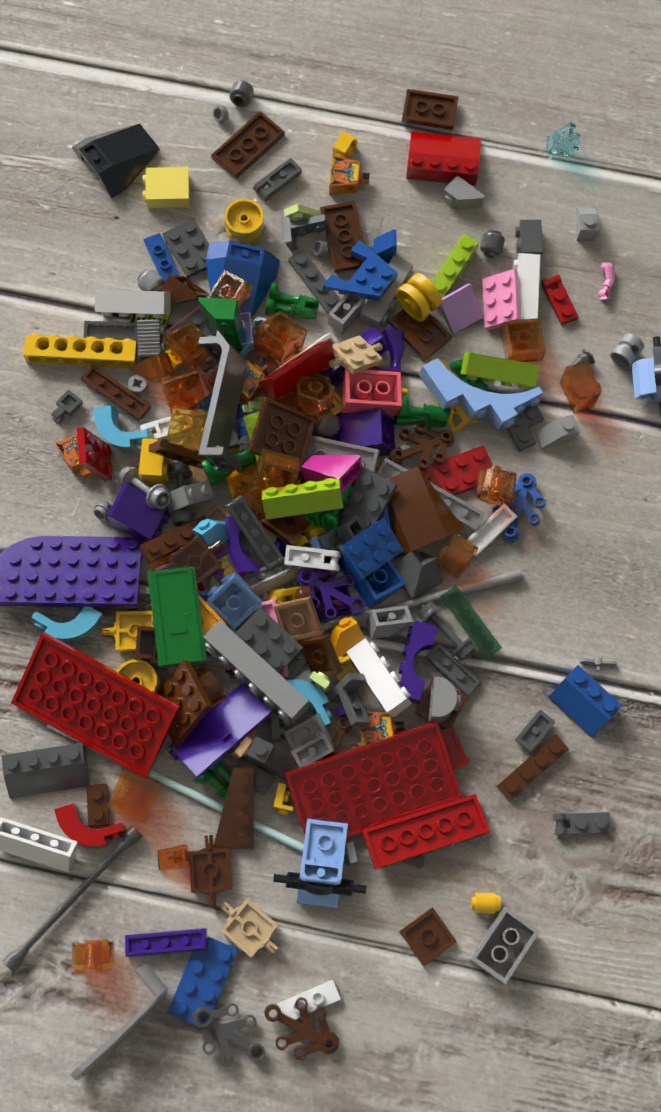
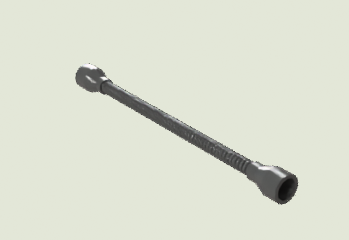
(16, 957)

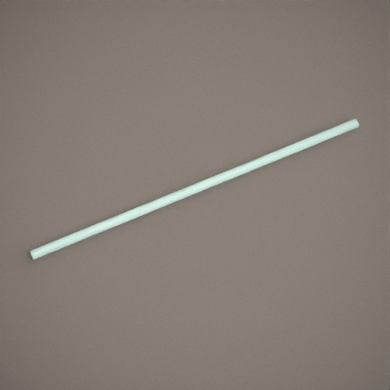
(210, 803)

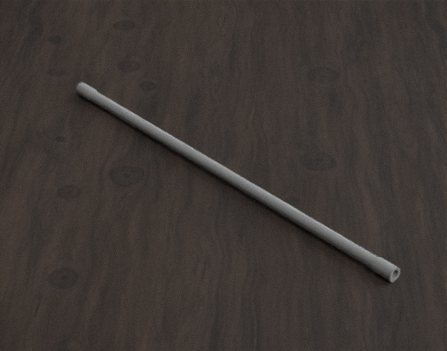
(505, 578)

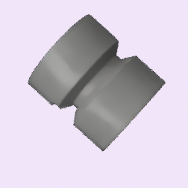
(627, 350)

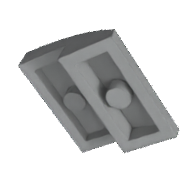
(309, 740)

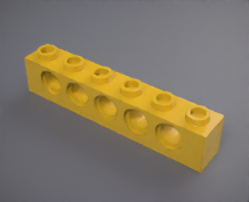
(71, 356)

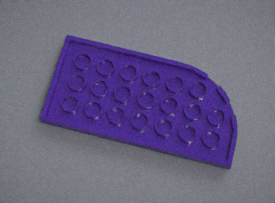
(71, 572)

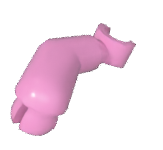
(608, 269)

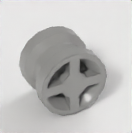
(139, 390)

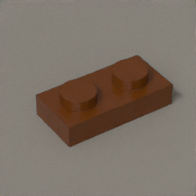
(96, 805)

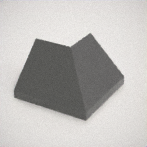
(419, 572)

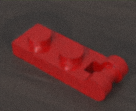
(559, 300)

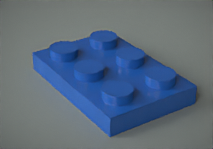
(371, 549)

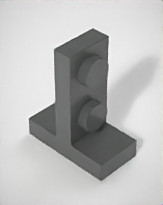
(302, 228)
(347, 693)

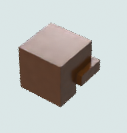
(146, 645)

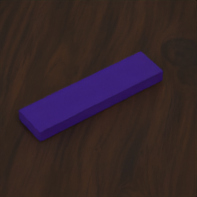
(166, 942)

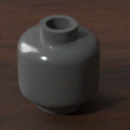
(241, 93)
(492, 243)
(327, 425)

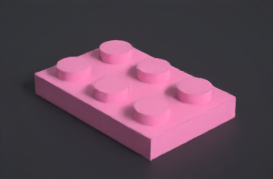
(501, 299)

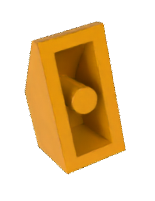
(345, 636)

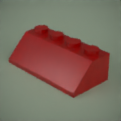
(286, 377)

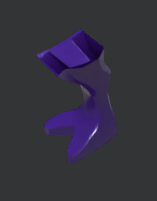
(395, 344)
(237, 555)

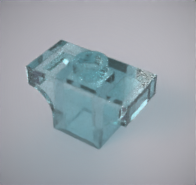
(563, 140)

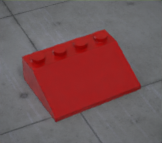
(443, 158)

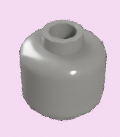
(150, 280)

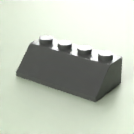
(45, 770)

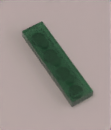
(470, 622)

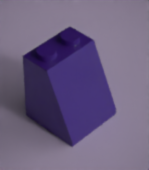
(368, 429)
(134, 516)

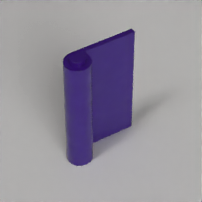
(221, 730)

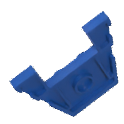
(371, 278)

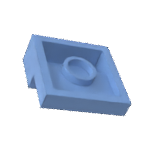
(233, 600)

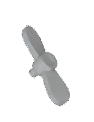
(596, 662)

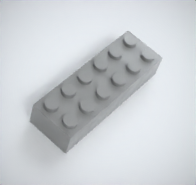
(256, 672)

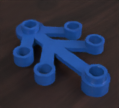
(520, 503)

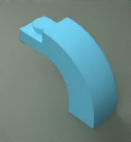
(108, 426)
(74, 631)
(316, 699)

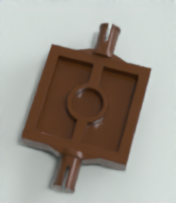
(197, 555)
(210, 870)

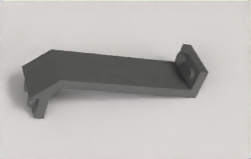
(223, 402)

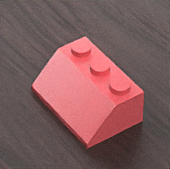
(371, 391)

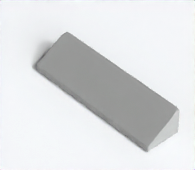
(270, 579)

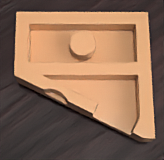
(243, 747)

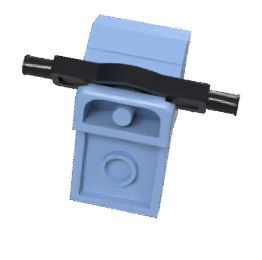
(648, 376)
(321, 866)

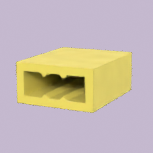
(167, 187)

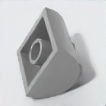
(442, 700)

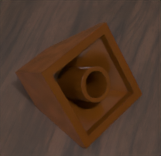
(183, 290)

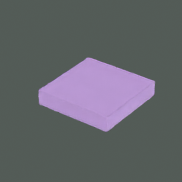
(461, 308)

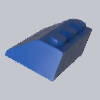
(377, 585)
(585, 701)

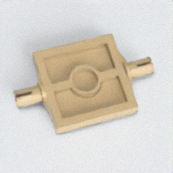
(356, 355)
(249, 927)

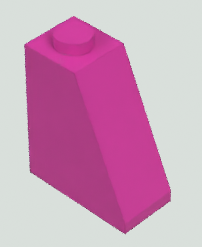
(322, 467)

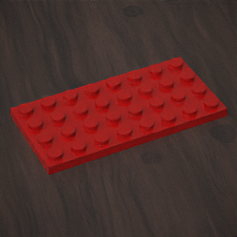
(95, 705)
(376, 781)

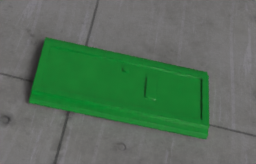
(176, 616)

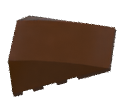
(419, 512)

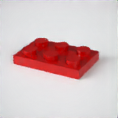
(94, 454)

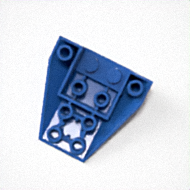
(248, 263)

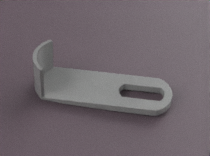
(158, 989)

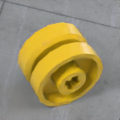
(244, 221)
(419, 297)
(143, 671)

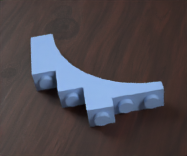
(451, 391)

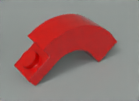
(71, 825)

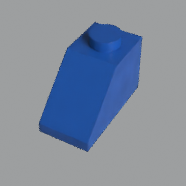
(385, 245)

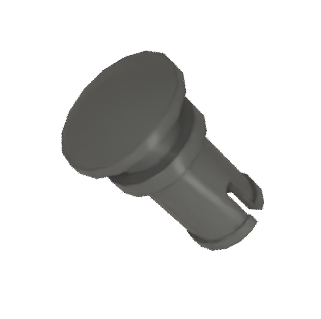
(586, 356)

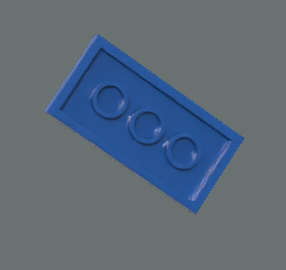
(202, 980)

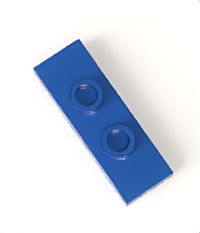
(160, 256)

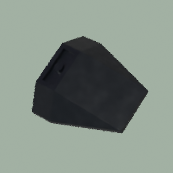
(118, 156)

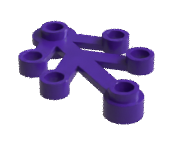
(327, 590)

